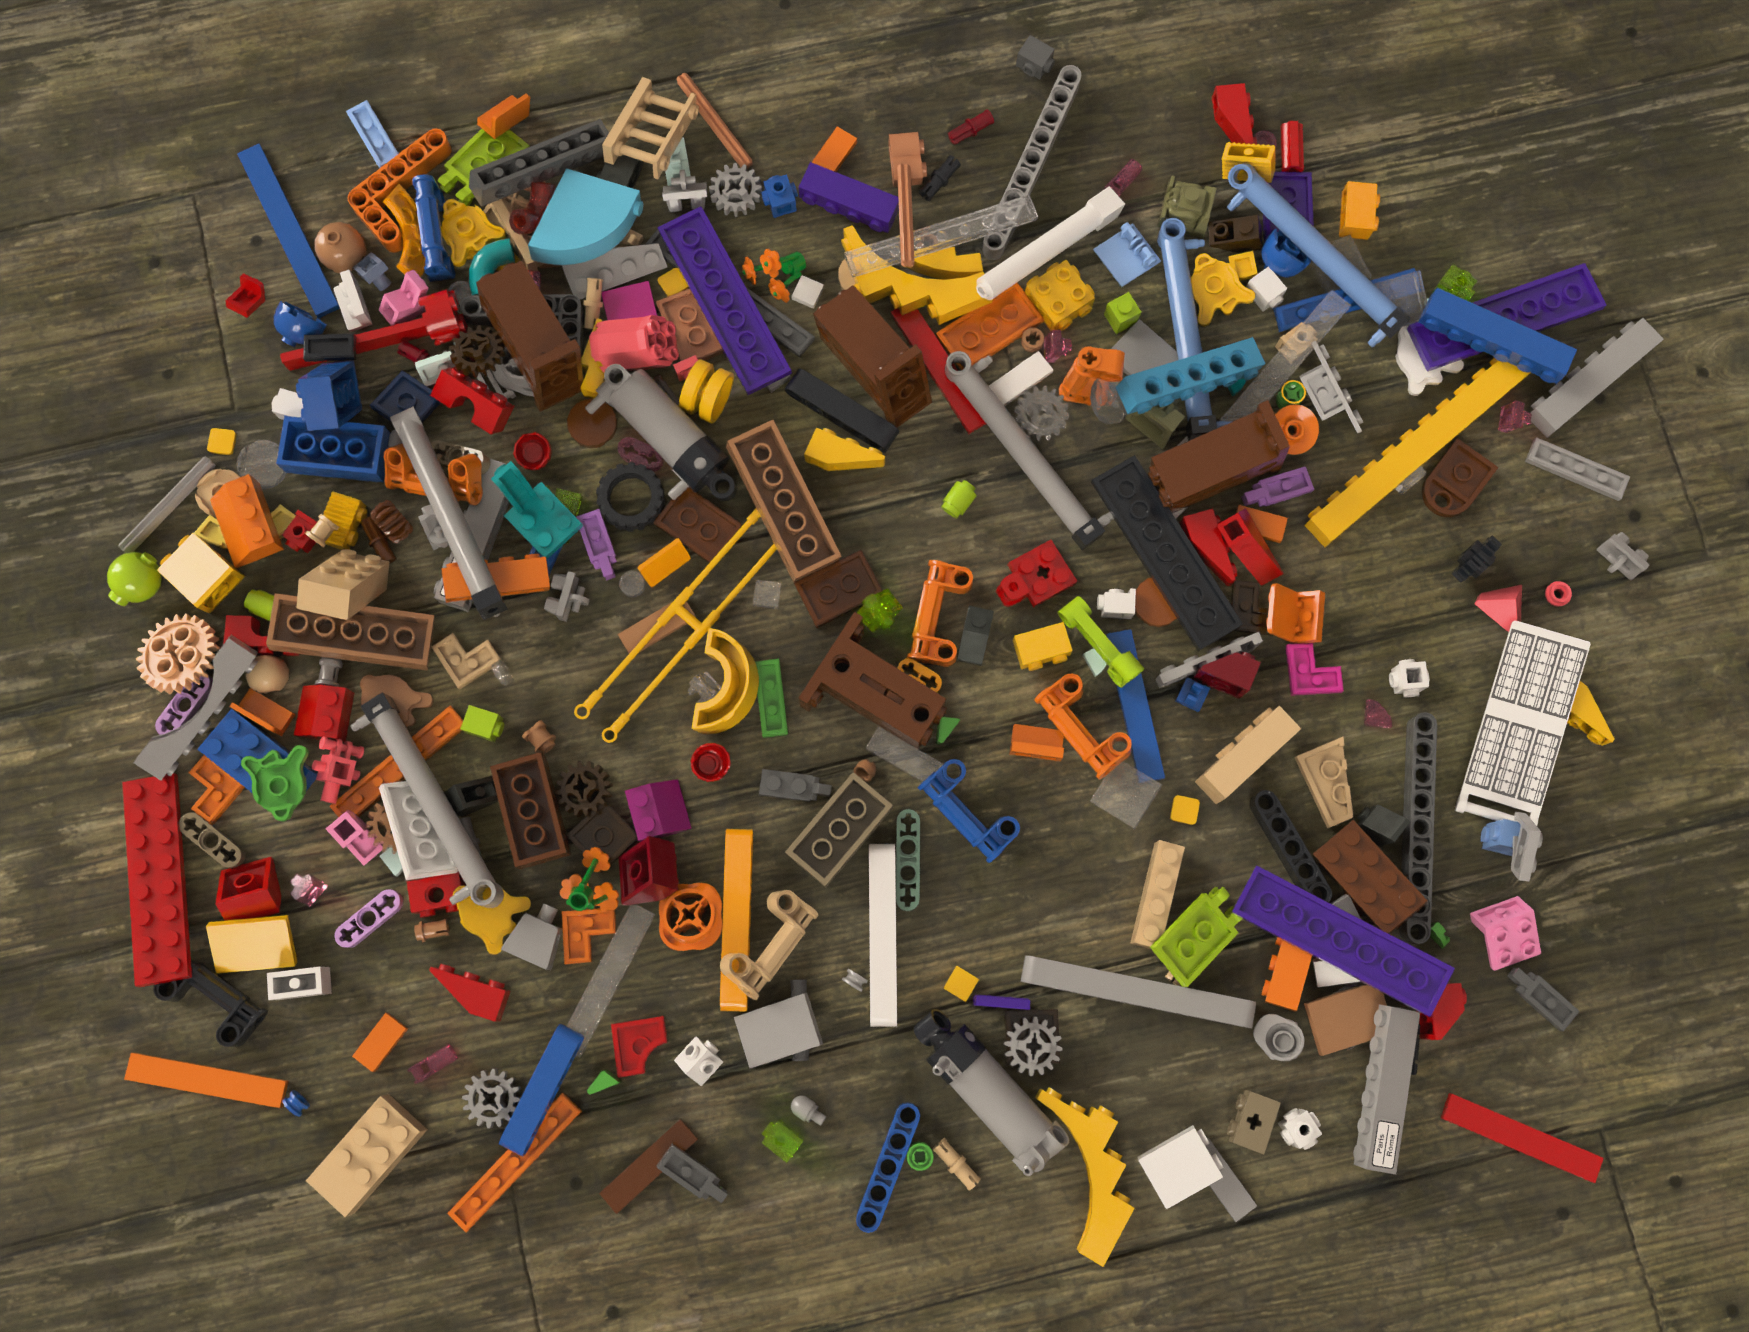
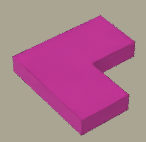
(1305, 677)

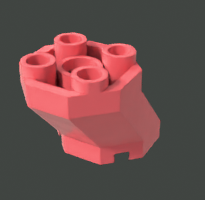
(635, 343)

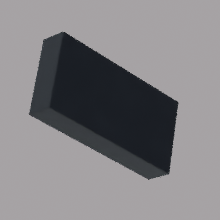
(329, 347)

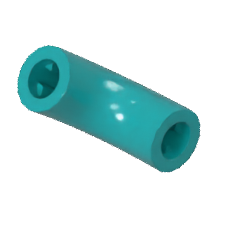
(488, 260)

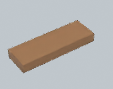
(635, 633)

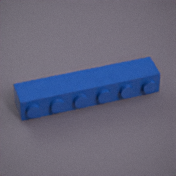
(1497, 336)

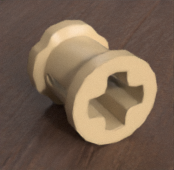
(322, 530)

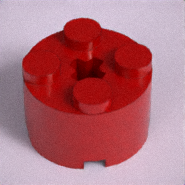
(443, 316)

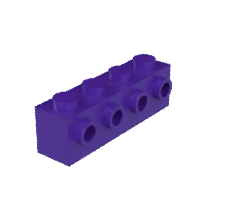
(849, 198)

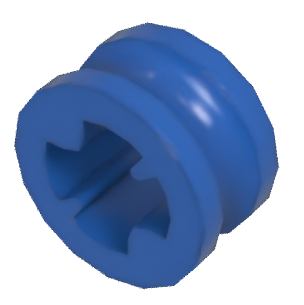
(296, 1103)

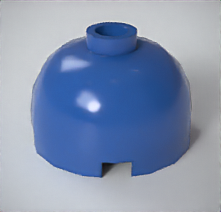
(1283, 255)
(295, 323)

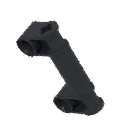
(243, 1014)

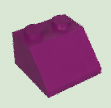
(658, 809)

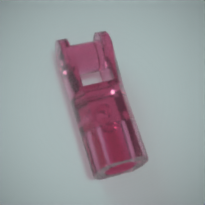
(1125, 176)
(435, 1062)

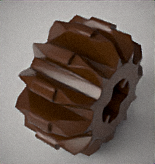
(391, 521)

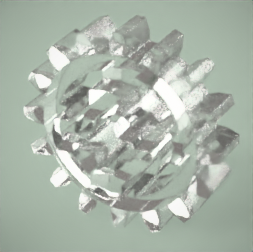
(1034, 407)

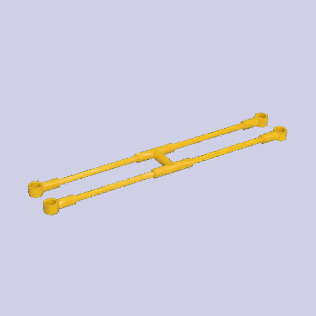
(676, 607)

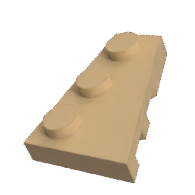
(1327, 781)

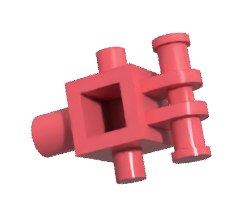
(337, 767)

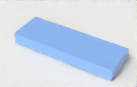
(372, 133)

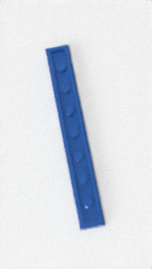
(288, 231)

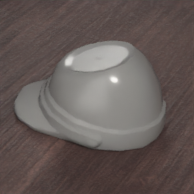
(1279, 1037)

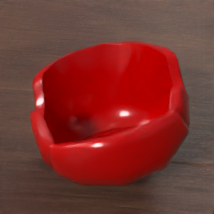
(532, 451)
(710, 762)

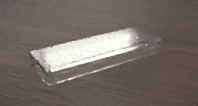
(902, 755)

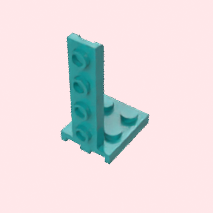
(535, 511)

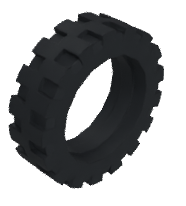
(622, 473)

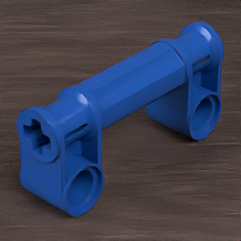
(429, 203)
(962, 817)

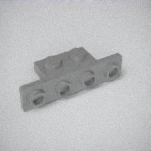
(1325, 392)

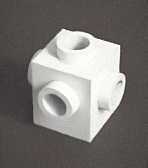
(1416, 674)
(699, 1060)
(1291, 1124)

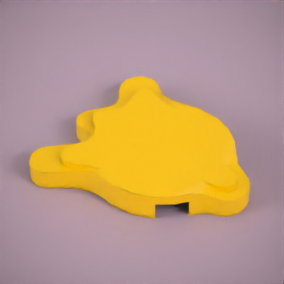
(467, 229)
(1217, 287)
(491, 923)

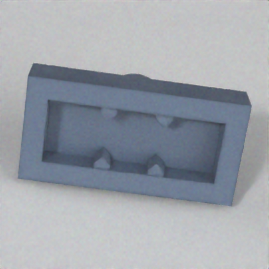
(372, 270)

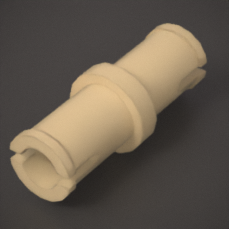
(592, 302)
(956, 1164)

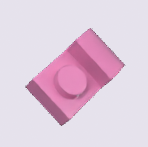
(403, 303)
(352, 833)

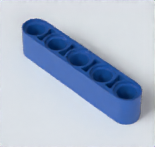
(541, 1090)
(887, 1180)

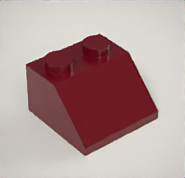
(1229, 674)
(648, 872)

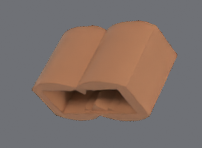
(906, 149)

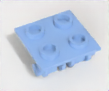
(1127, 254)

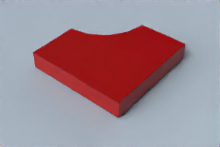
(634, 1043)

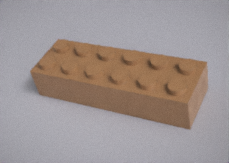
(783, 500)
(368, 636)

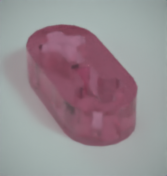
(642, 449)

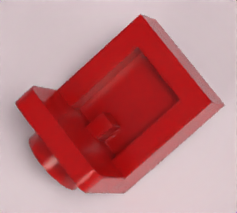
(247, 296)

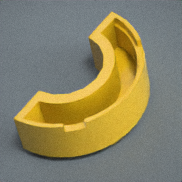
(738, 688)

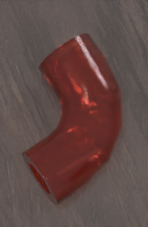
(527, 219)

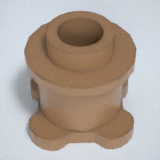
(540, 737)

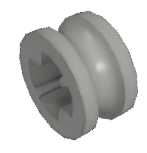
(854, 980)

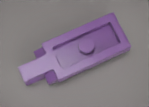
(1279, 488)
(598, 542)

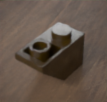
(1236, 234)

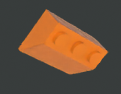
(245, 521)

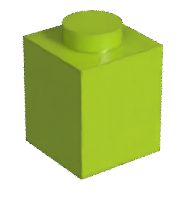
(1122, 313)
(482, 723)

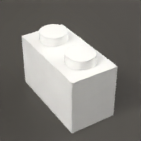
(299, 983)

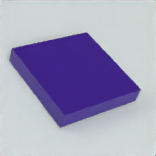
(1001, 1002)

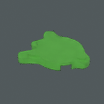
(278, 782)

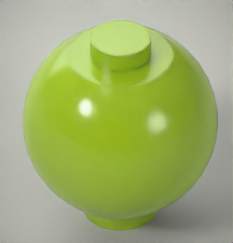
(133, 578)

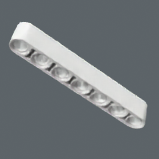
(882, 935)

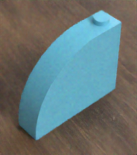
(584, 219)

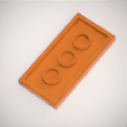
(991, 326)

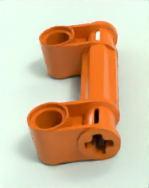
(1098, 364)
(463, 475)
(929, 612)
(1075, 731)

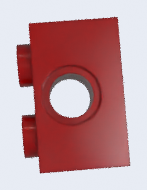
(422, 892)

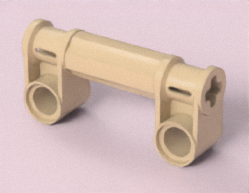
(754, 975)

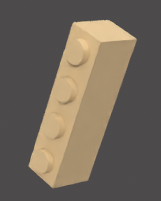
(1157, 893)

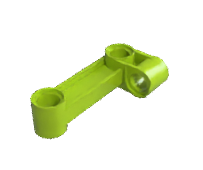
(1121, 666)

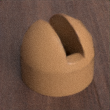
(865, 770)

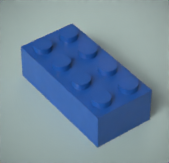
(329, 395)
(345, 452)
(240, 737)

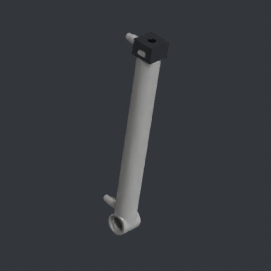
(1022, 449)
(449, 514)
(384, 715)

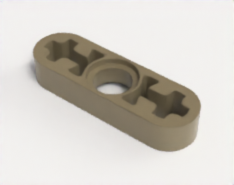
(452, 450)
(192, 834)

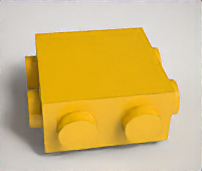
(1060, 295)

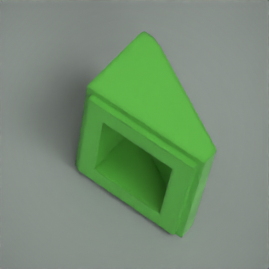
(944, 728)
(604, 1080)

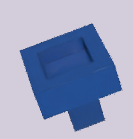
(1192, 694)

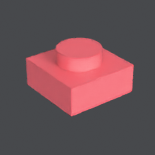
(683, 367)

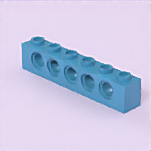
(1228, 363)

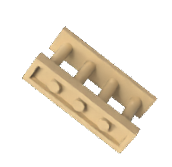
(635, 112)

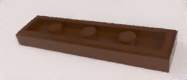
(643, 1169)

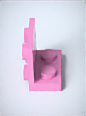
(1508, 932)

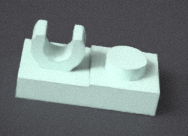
(678, 162)
(431, 367)

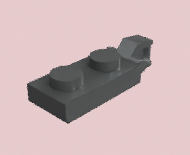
(792, 786)
(1544, 998)
(691, 1174)

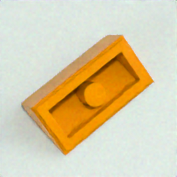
(664, 562)

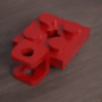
(1024, 579)

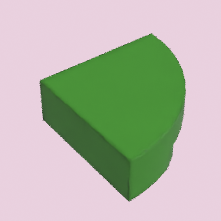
(1437, 934)

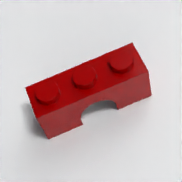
(491, 408)
(248, 631)

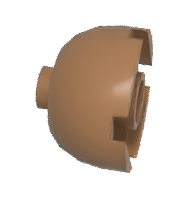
(339, 246)

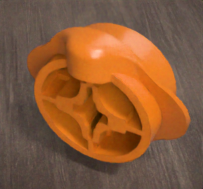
(708, 934)

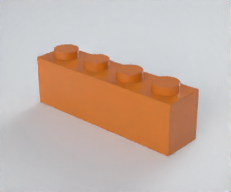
(509, 575)
(1288, 976)

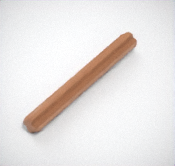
(715, 122)
(905, 215)

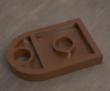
(1458, 479)

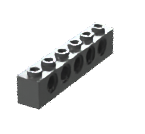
(538, 163)

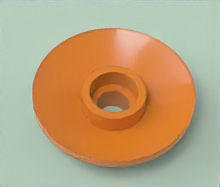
(1304, 424)

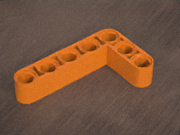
(387, 177)

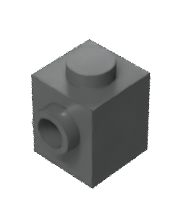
(1035, 57)

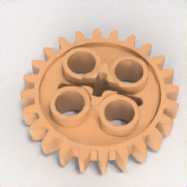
(166, 657)

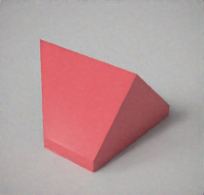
(1502, 605)

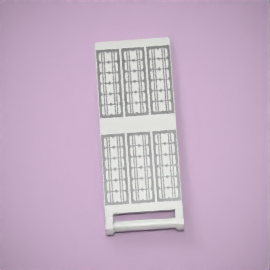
(1523, 721)

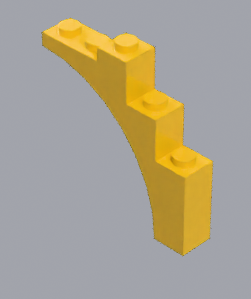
(909, 292)
(1106, 1211)

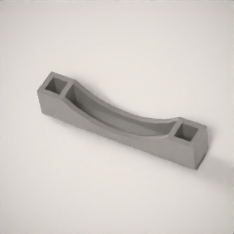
(163, 750)

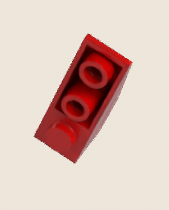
(1232, 112)
(1208, 542)
(1250, 546)
(474, 995)

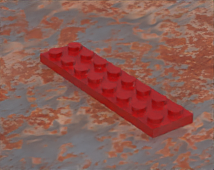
(156, 881)

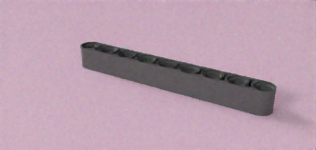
(1424, 816)

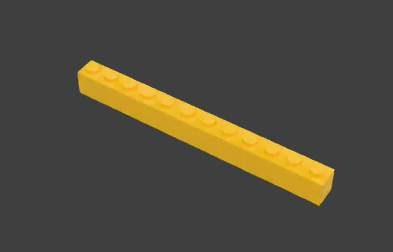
(1413, 451)

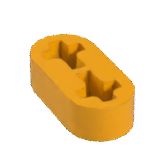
(922, 671)

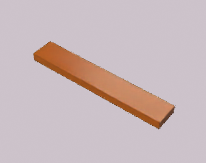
(428, 740)
(206, 1080)
(512, 1166)

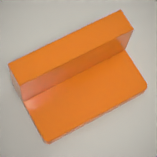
(504, 115)
(264, 712)
(1037, 742)

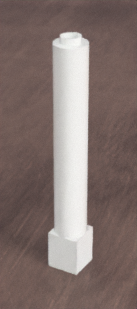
(1095, 215)

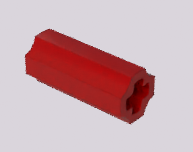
(1292, 147)

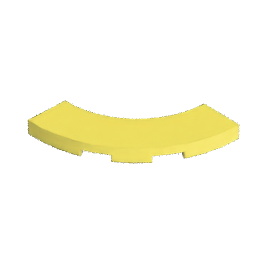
(212, 534)

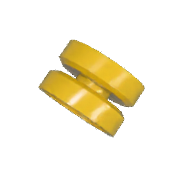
(706, 391)

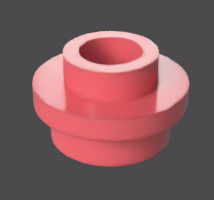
(1563, 589)

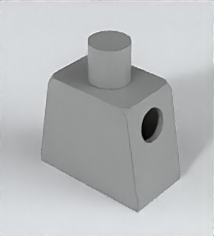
(535, 938)

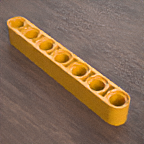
(736, 911)

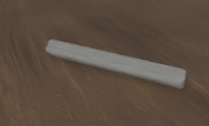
(166, 505)

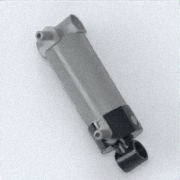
(667, 430)
(991, 1092)

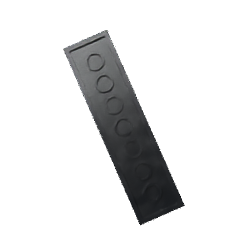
(1166, 553)

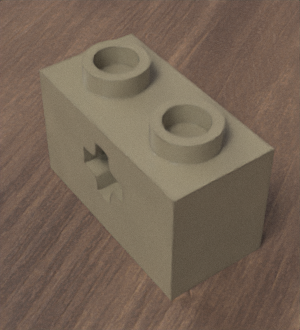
(1261, 1109)

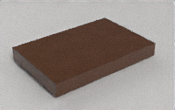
(697, 524)
(837, 588)

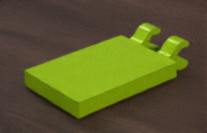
(475, 153)
(1197, 936)

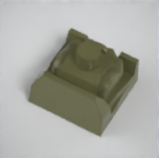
(1189, 204)
(1158, 423)

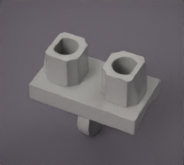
(684, 188)
(432, 528)
(1623, 557)
(568, 586)

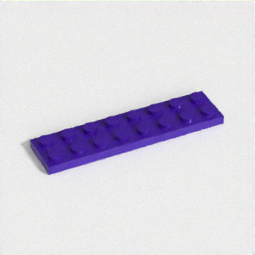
(724, 300)
(1533, 305)
(1343, 941)

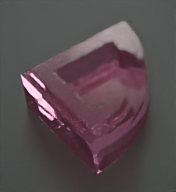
(1376, 715)

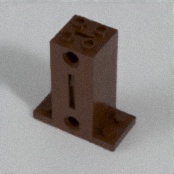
(532, 334)
(875, 355)
(1220, 459)
(874, 688)

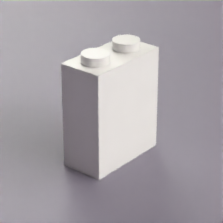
(1181, 1166)

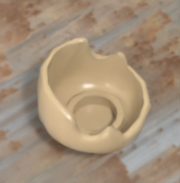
(268, 674)

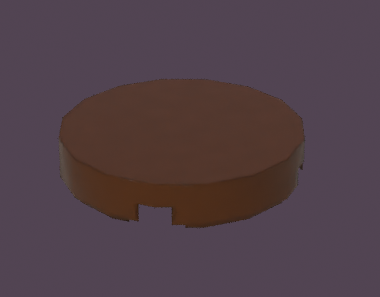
(592, 429)

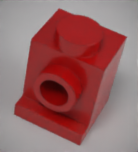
(291, 533)

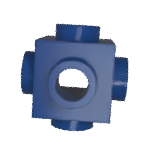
(779, 195)

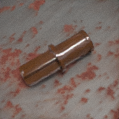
(378, 540)

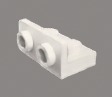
(352, 302)

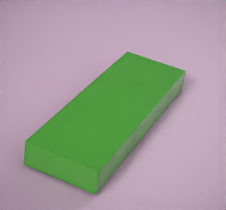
(771, 699)

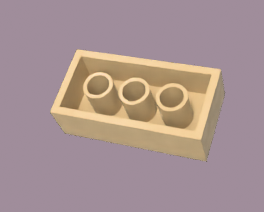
(343, 584)
(1251, 751)
(366, 1155)

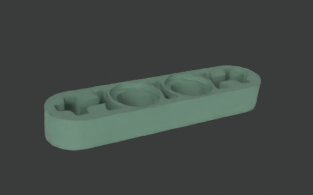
(908, 860)

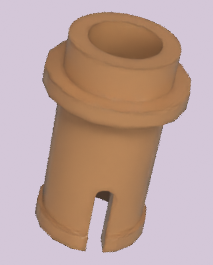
(432, 929)

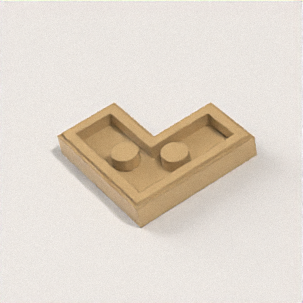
(464, 665)

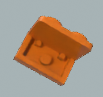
(1295, 614)

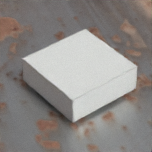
(807, 292)

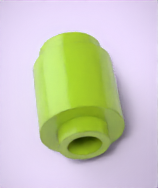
(959, 498)
(259, 603)

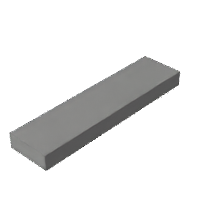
(1577, 469)

